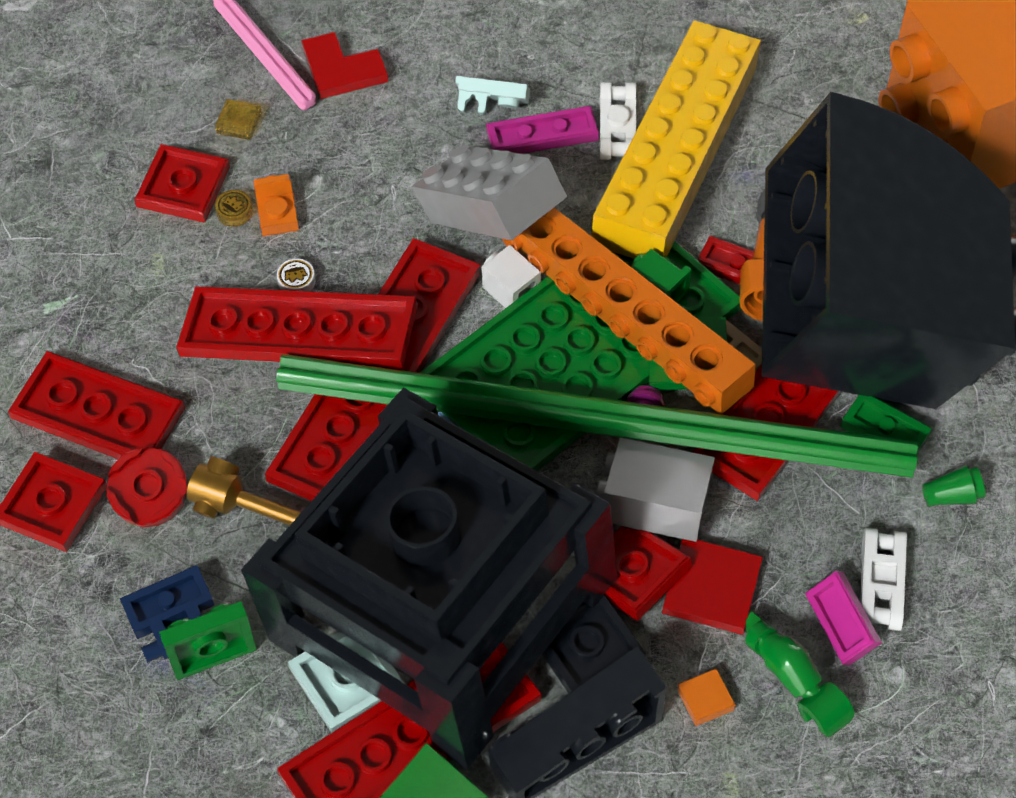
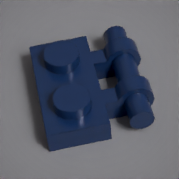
(165, 603)

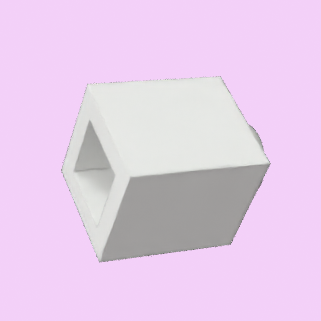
(508, 276)

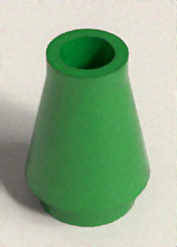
(955, 488)

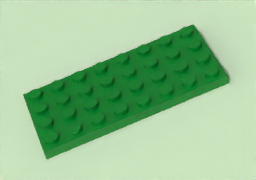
(559, 347)

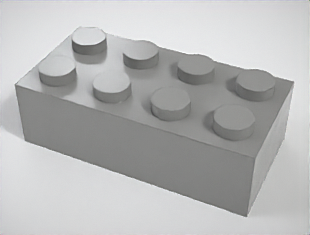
(489, 191)

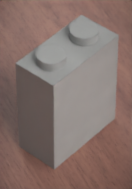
(656, 488)

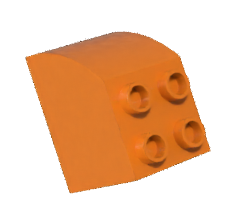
(959, 78)

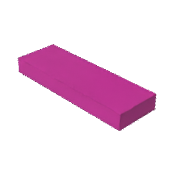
(543, 131)

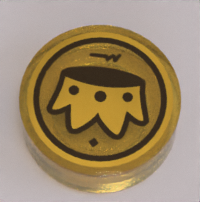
(233, 208)

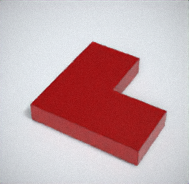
(341, 74)

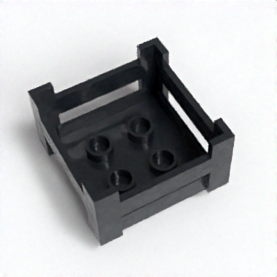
(429, 562)

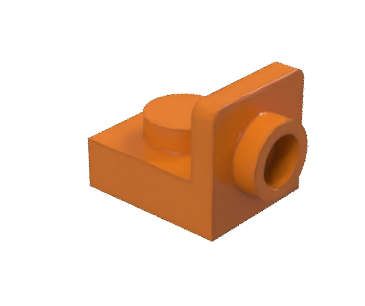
(276, 204)

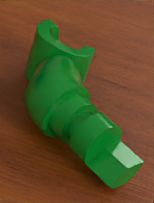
(800, 676)

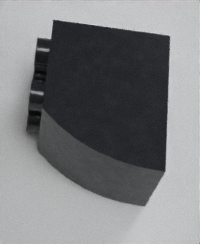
(883, 260)

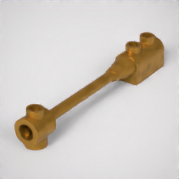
(218, 488)

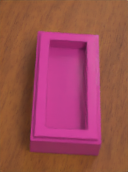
(843, 618)

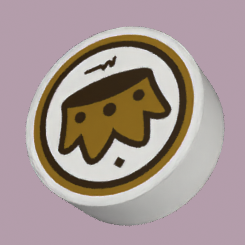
(296, 275)

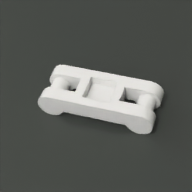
(616, 121)
(884, 576)

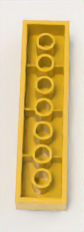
(676, 142)

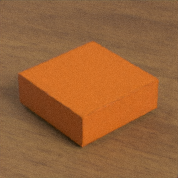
(706, 697)

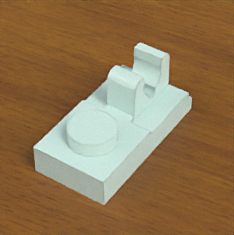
(506, 93)

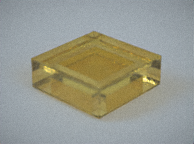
(238, 119)

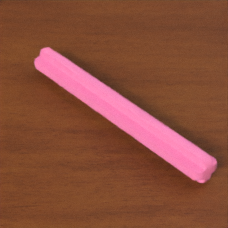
(266, 53)

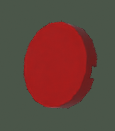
(147, 487)

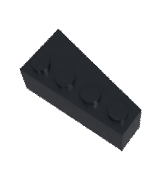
(580, 727)

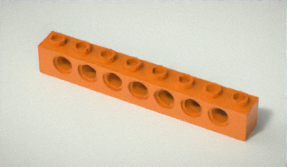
(637, 310)

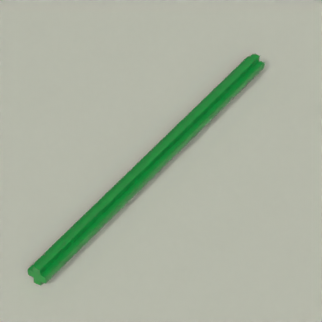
(603, 416)

